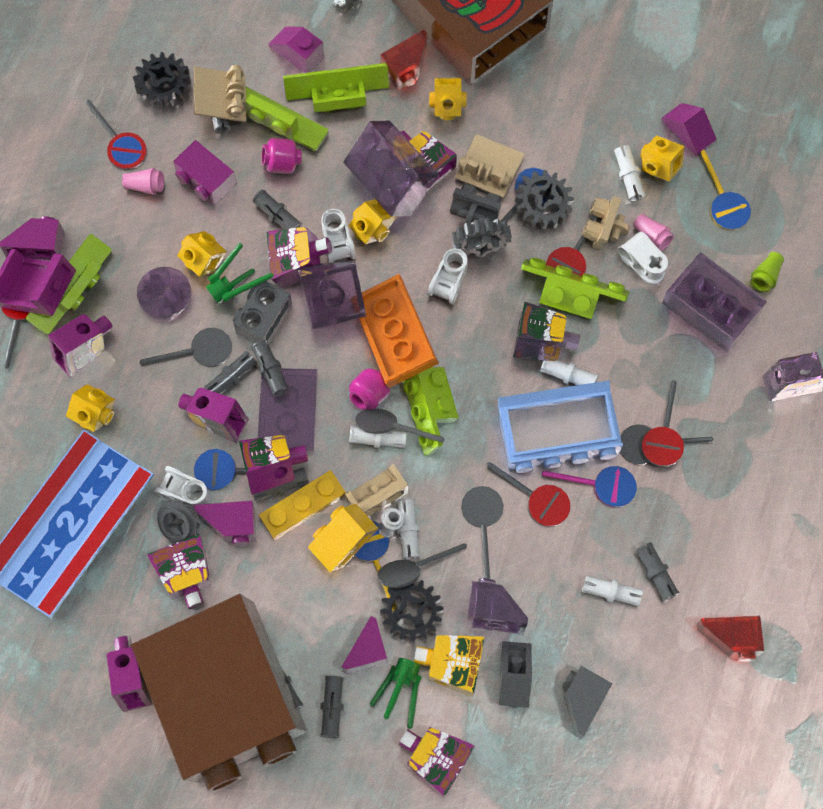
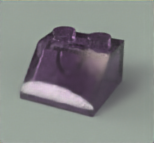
(331, 293)
(494, 609)

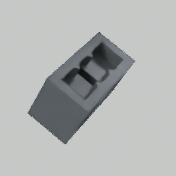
(268, 315)

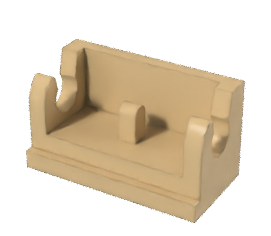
(379, 491)

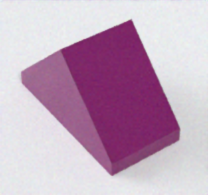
(691, 127)
(367, 650)

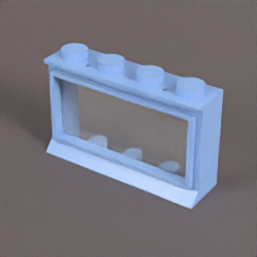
(559, 426)

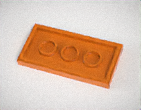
(396, 332)

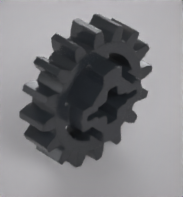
(163, 82)
(399, 616)

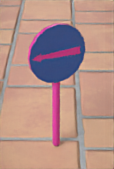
(613, 485)

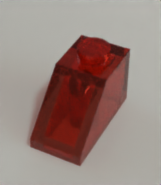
(406, 60)
(735, 635)

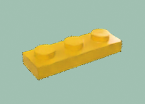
(302, 505)

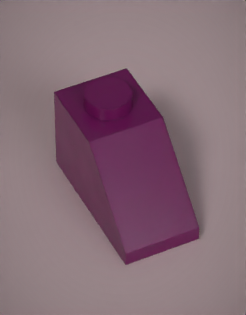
(299, 47)
(36, 239)
(230, 520)

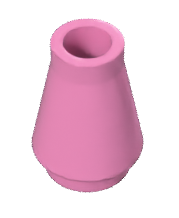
(145, 181)
(657, 232)

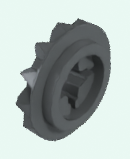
(177, 532)

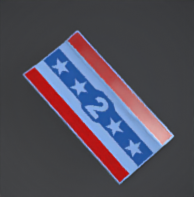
(69, 522)

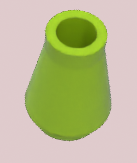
(767, 273)

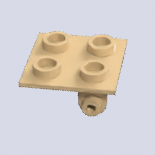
(220, 93)
(489, 166)

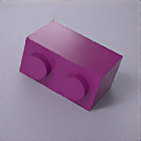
(204, 172)

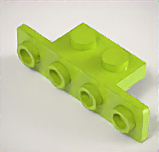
(337, 87)
(284, 120)
(87, 263)
(571, 291)
(430, 404)

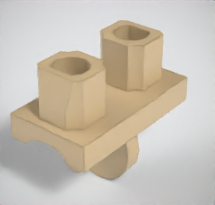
(600, 231)

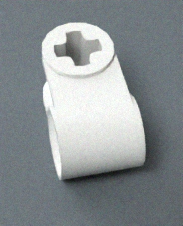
(340, 238)
(644, 258)
(447, 280)
(180, 486)

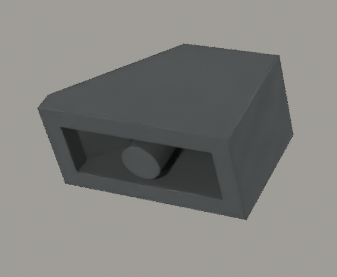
(515, 674)
(584, 697)

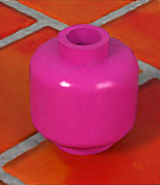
(281, 156)
(368, 389)

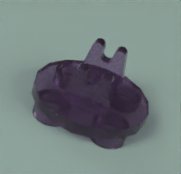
(173, 300)

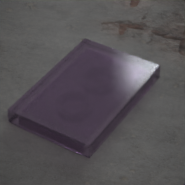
(292, 412)

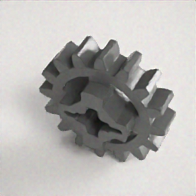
(533, 194)
(482, 237)

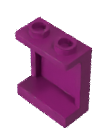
(34, 283)

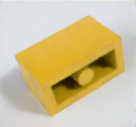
(342, 537)

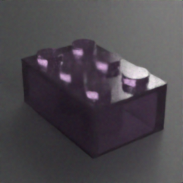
(390, 168)
(714, 302)

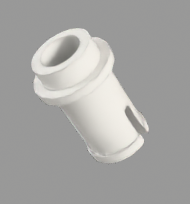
(390, 522)

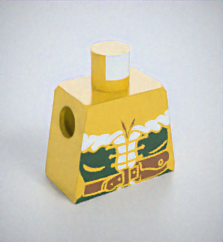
(453, 662)

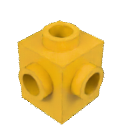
(447, 98)
(662, 158)
(371, 222)
(201, 253)
(91, 408)

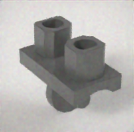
(473, 206)

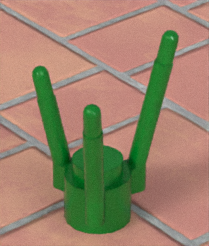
(223, 289)
(404, 675)

